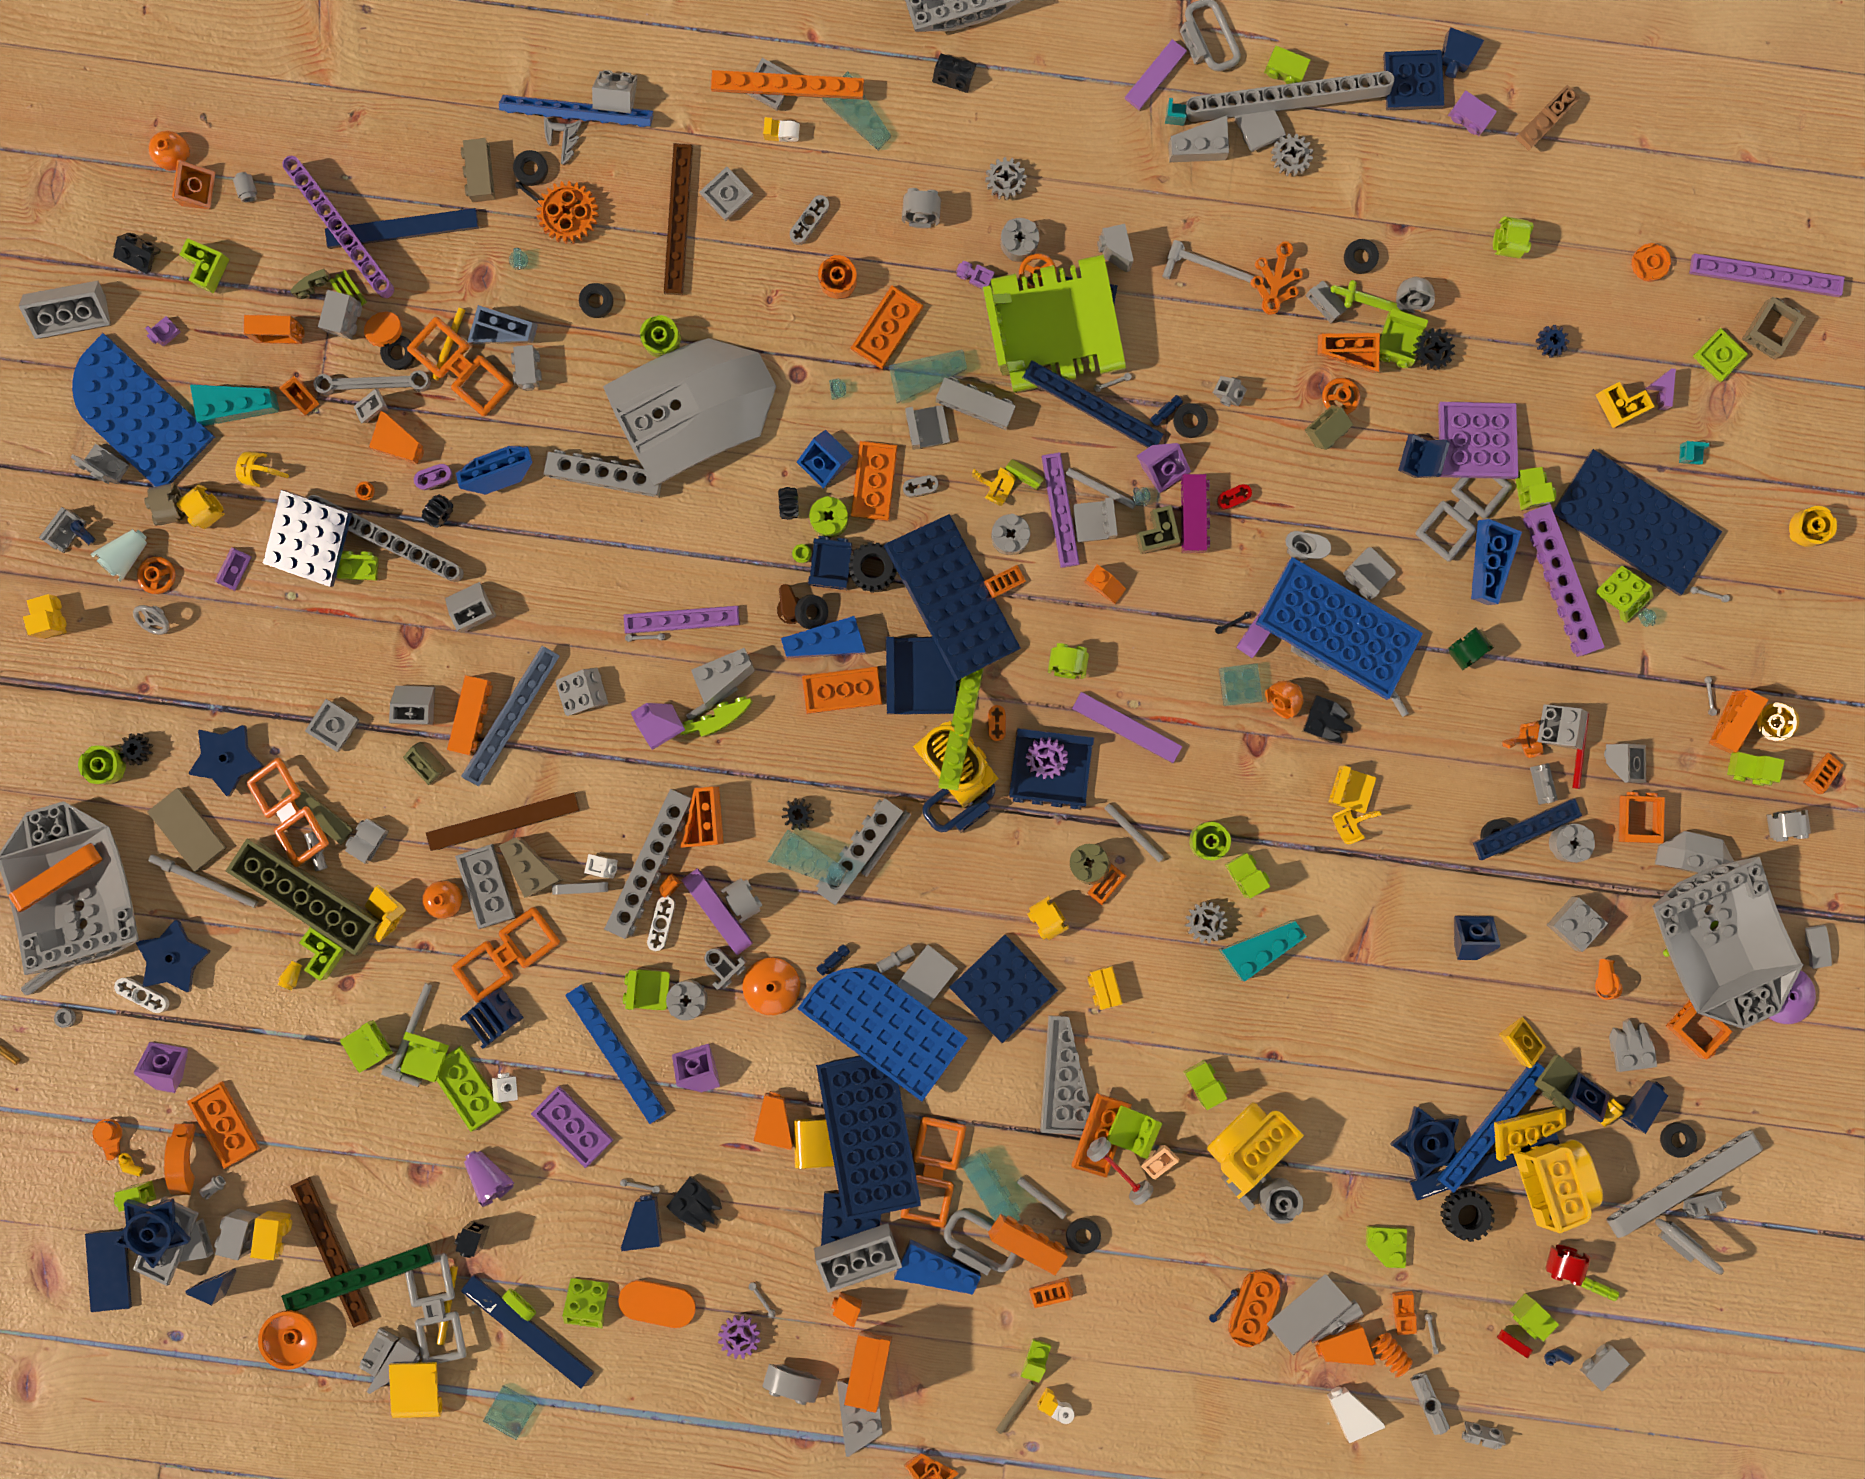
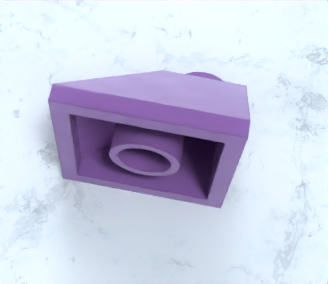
(1164, 464)
(657, 723)
(162, 1066)
(696, 1069)

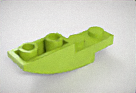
(724, 716)

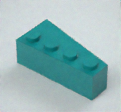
(228, 404)
(1261, 949)

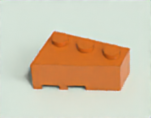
(1352, 349)
(1737, 720)
(704, 819)

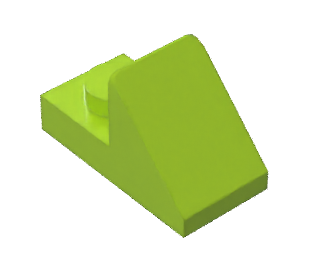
(1036, 1360)

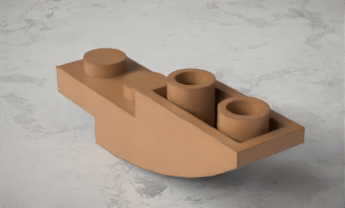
(1548, 117)

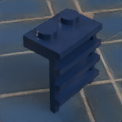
(499, 1012)

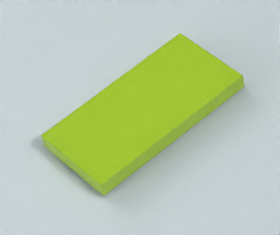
(467, 1089)

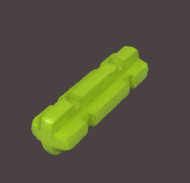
(1600, 1289)

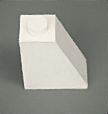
(1353, 1415)

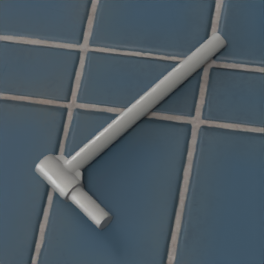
(1177, 252)
(393, 1070)

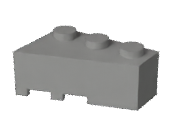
(1201, 143)
(722, 675)

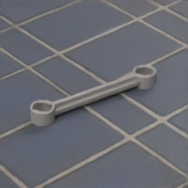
(372, 382)

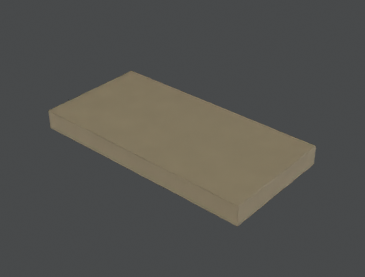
(186, 829)

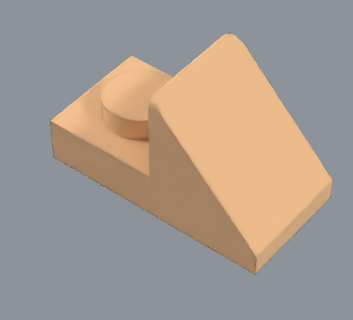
(1160, 1161)

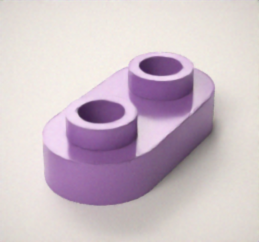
(433, 475)

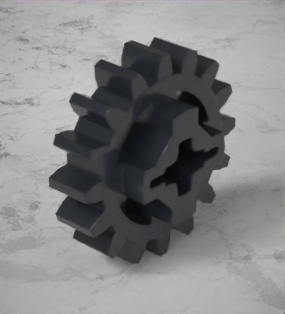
(1432, 357)

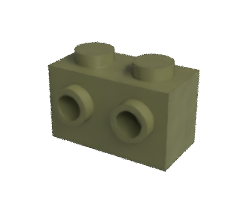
(1328, 427)

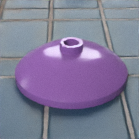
(1802, 1003)

